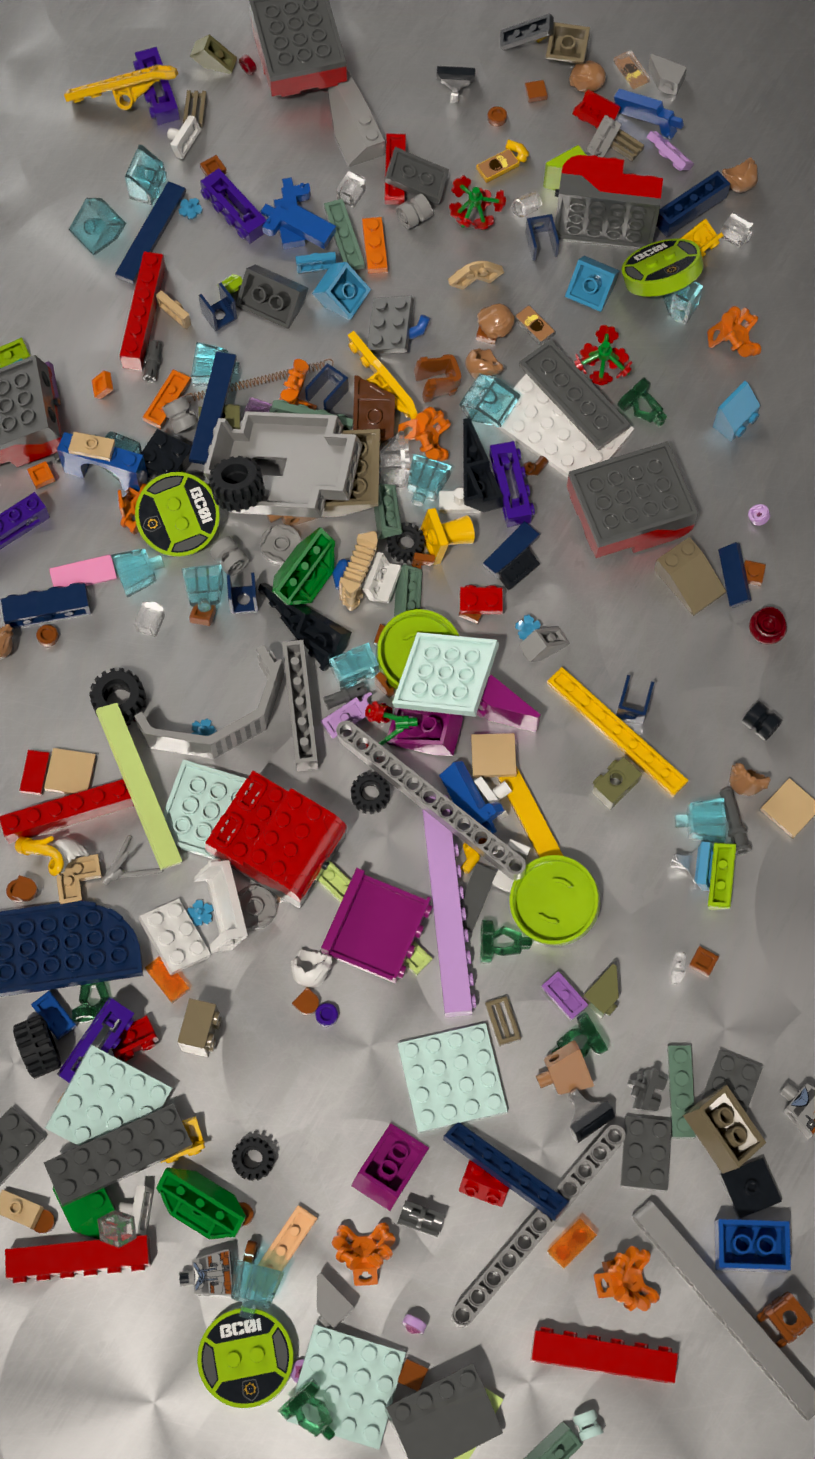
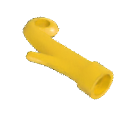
(39, 847)

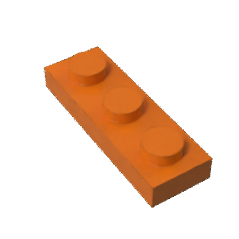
(374, 245)
(171, 390)

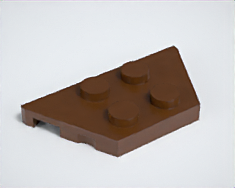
(373, 409)

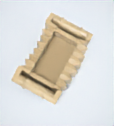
(351, 584)

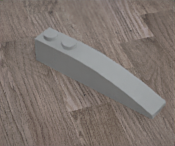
(354, 124)

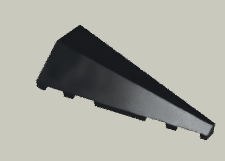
(479, 483)
(320, 635)

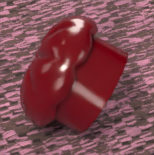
(768, 626)

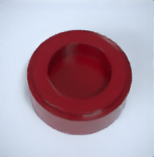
(247, 64)

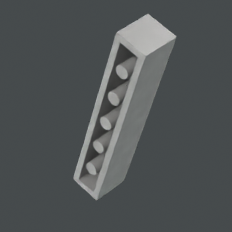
(300, 705)

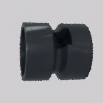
(762, 721)

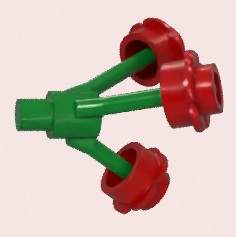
(384, 714)

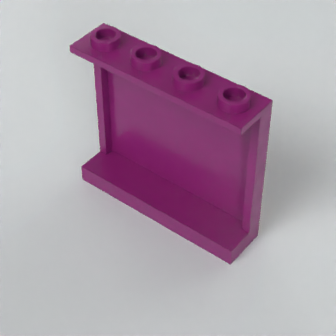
(376, 927)

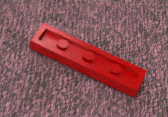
(393, 195)

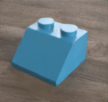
(592, 283)
(341, 290)
(737, 412)

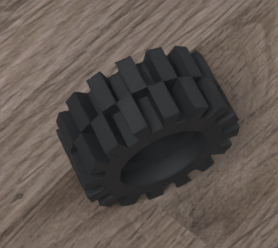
(406, 554)
(370, 805)
(246, 1146)

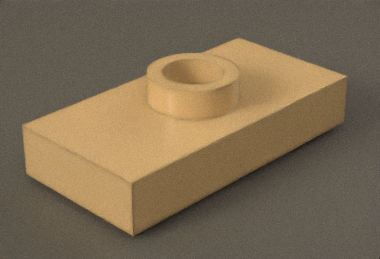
(173, 309)
(91, 446)
(19, 1209)

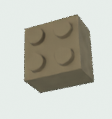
(199, 1028)

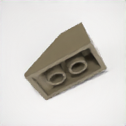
(689, 576)

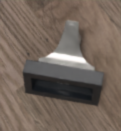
(455, 79)
(588, 1115)

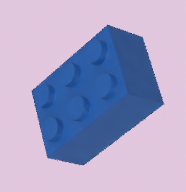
(752, 1245)

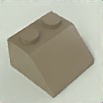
(568, 43)

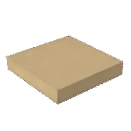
(493, 755)
(69, 771)
(790, 808)

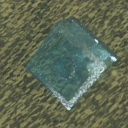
(145, 176)
(96, 225)
(683, 302)
(489, 401)

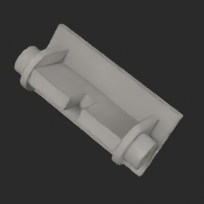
(603, 137)

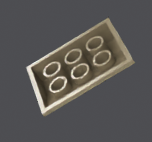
(366, 481)

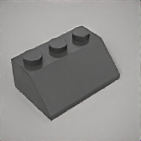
(271, 296)

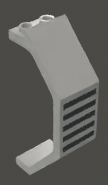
(229, 736)

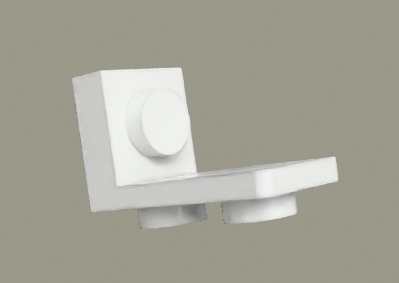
(501, 880)

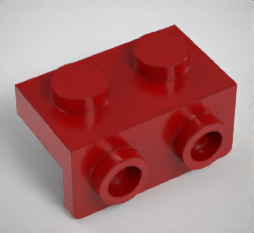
(594, 108)
(481, 600)
(137, 1037)
(482, 1185)

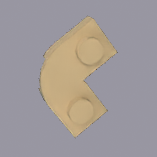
(480, 270)
(77, 870)

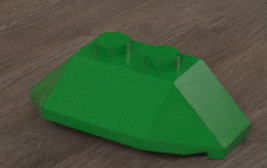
(305, 569)
(200, 1203)
(83, 1213)

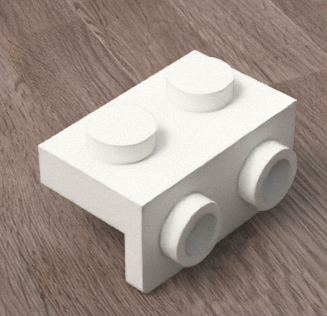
(381, 579)

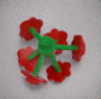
(478, 199)
(615, 356)

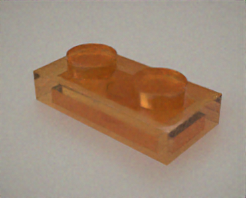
(172, 985)
(571, 1243)

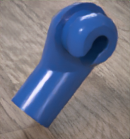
(420, 328)
(338, 571)

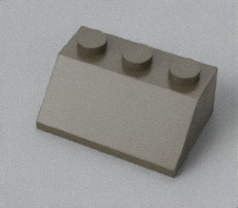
(724, 1129)

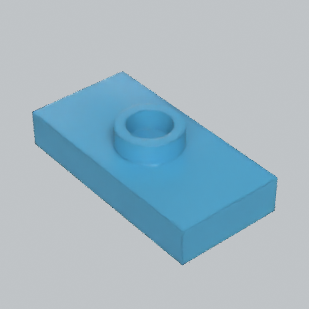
(315, 262)

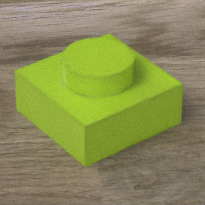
(232, 283)

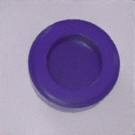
(326, 1015)

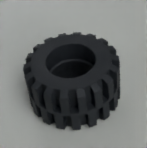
(237, 483)
(119, 681)
(37, 1046)

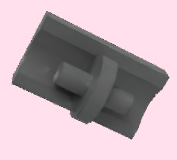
(644, 1087)
(421, 1219)

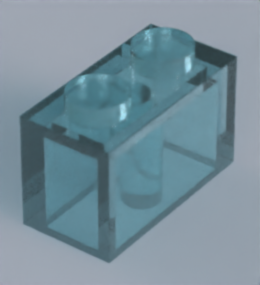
(354, 666)

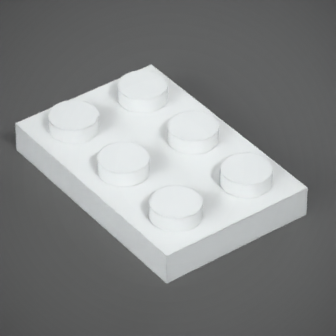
(174, 936)

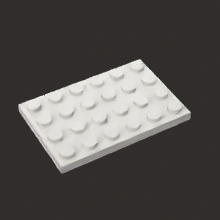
(548, 432)

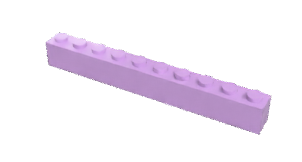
(448, 916)

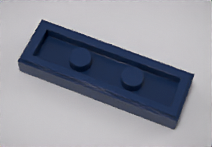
(519, 540)
(734, 575)

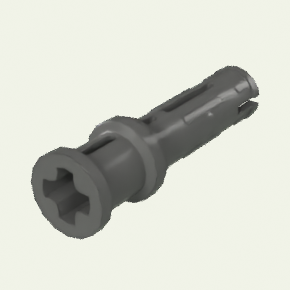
(736, 831)

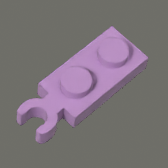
(669, 151)
(351, 711)

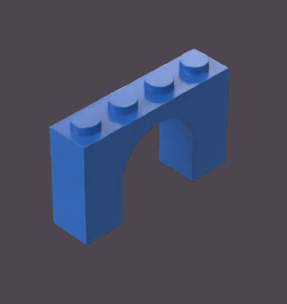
(125, 464)

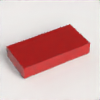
(34, 772)

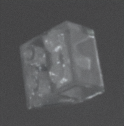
(395, 461)

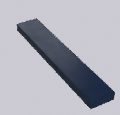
(150, 231)
(212, 405)
(506, 1171)

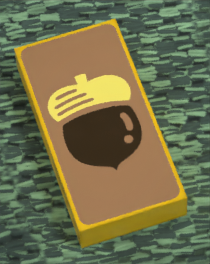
(497, 165)

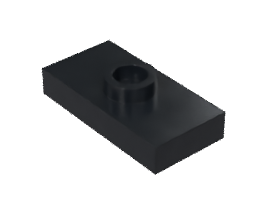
(517, 568)

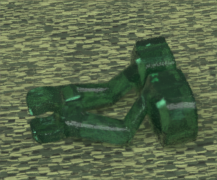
(631, 399)
(487, 936)
(87, 1012)
(586, 1028)
(294, 1406)

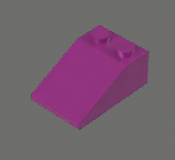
(506, 708)
(434, 734)
(389, 1167)

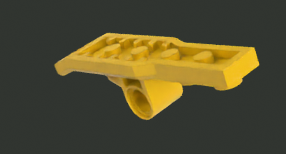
(130, 84)
(382, 376)

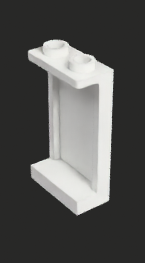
(225, 904)

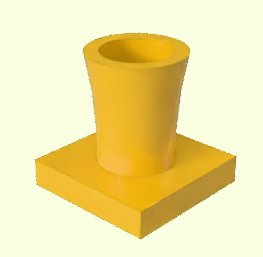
(441, 535)

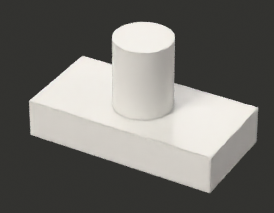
(184, 137)
(453, 502)
(495, 794)
(139, 1209)

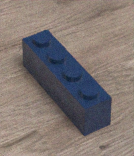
(692, 203)
(46, 605)

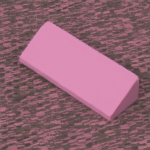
(86, 571)

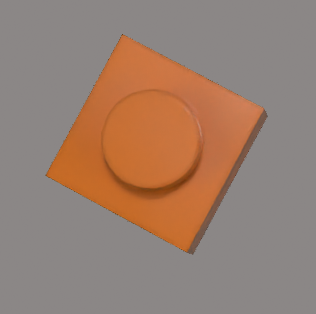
(102, 384)
(41, 475)

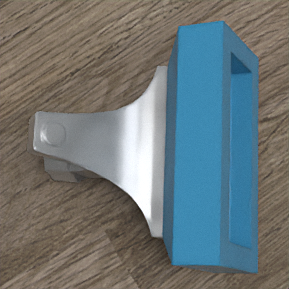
(697, 864)

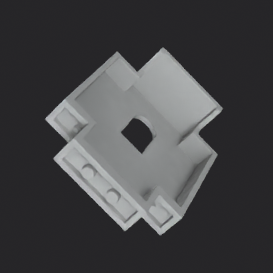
(316, 453)

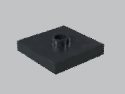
(750, 1188)

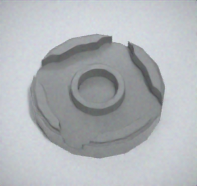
(279, 543)
(257, 906)

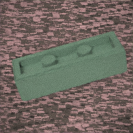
(387, 513)
(408, 589)
(557, 1445)

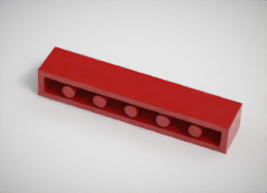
(142, 311)
(66, 811)
(74, 1258)
(604, 1357)

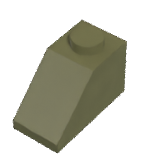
(213, 55)
(604, 993)

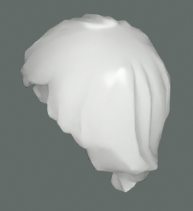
(69, 850)
(310, 968)

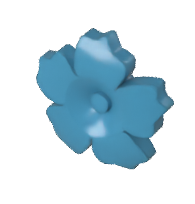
(190, 208)
(527, 626)
(204, 728)
(200, 913)

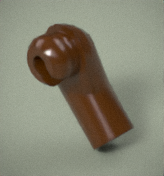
(535, 469)

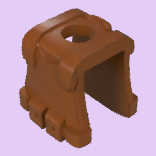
(431, 367)
(775, 1313)

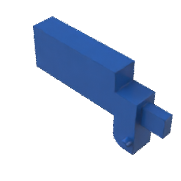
(648, 110)
(290, 195)
(299, 222)
(467, 797)

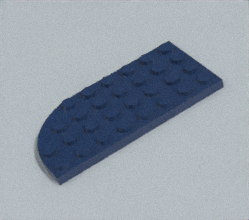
(65, 947)

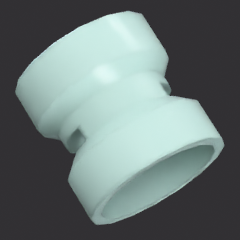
(586, 1419)

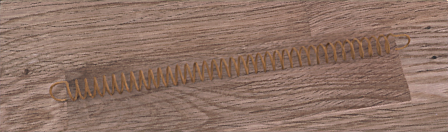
(246, 385)

